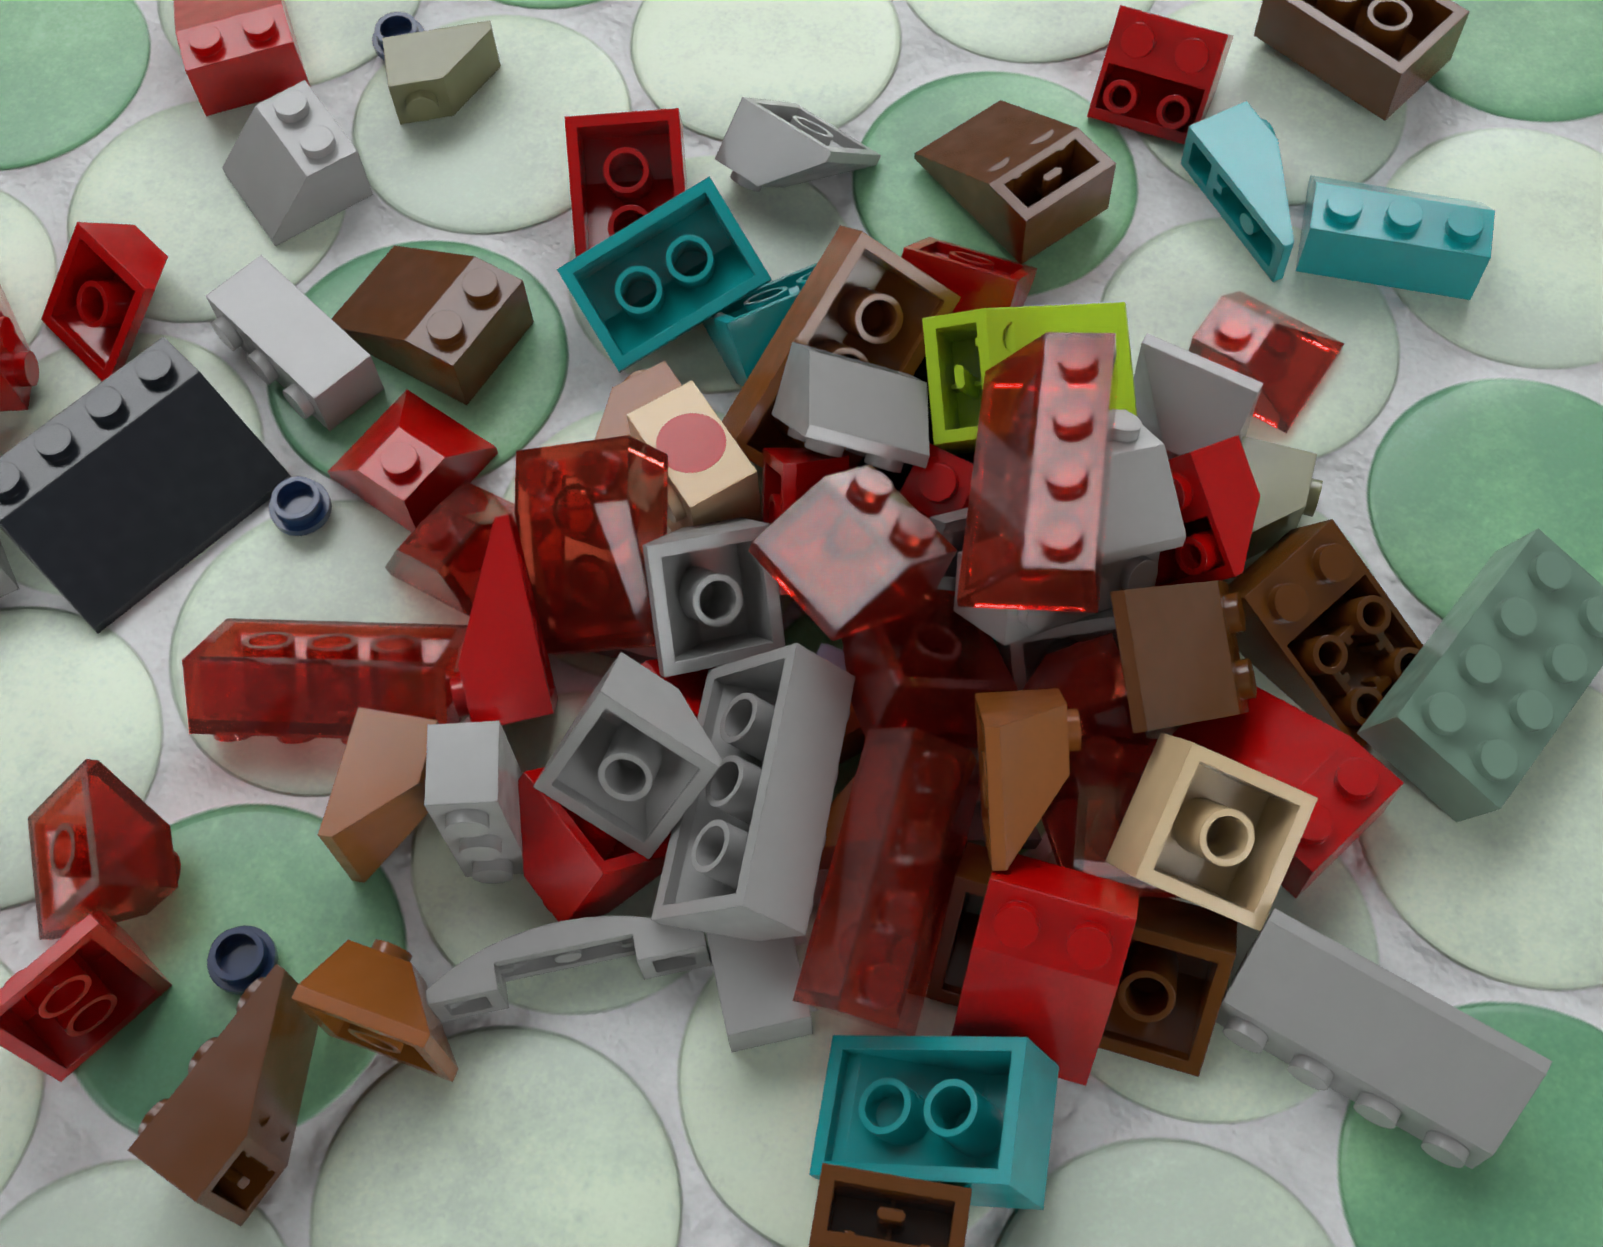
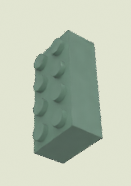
(1494, 679)

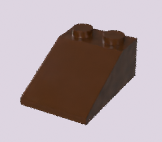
(438, 317)
(1182, 653)

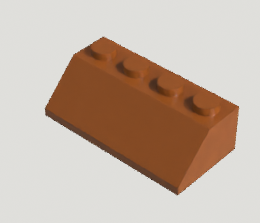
(855, 305)

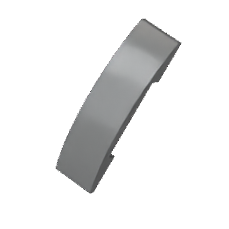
(480, 980)

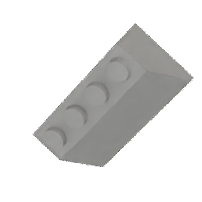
(756, 833)
(1379, 1042)

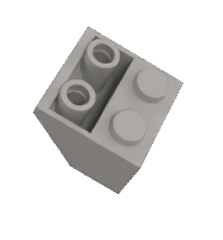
(856, 406)

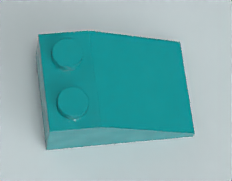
(942, 1113)

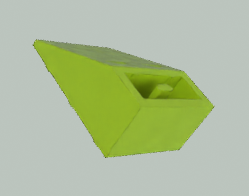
(972, 341)

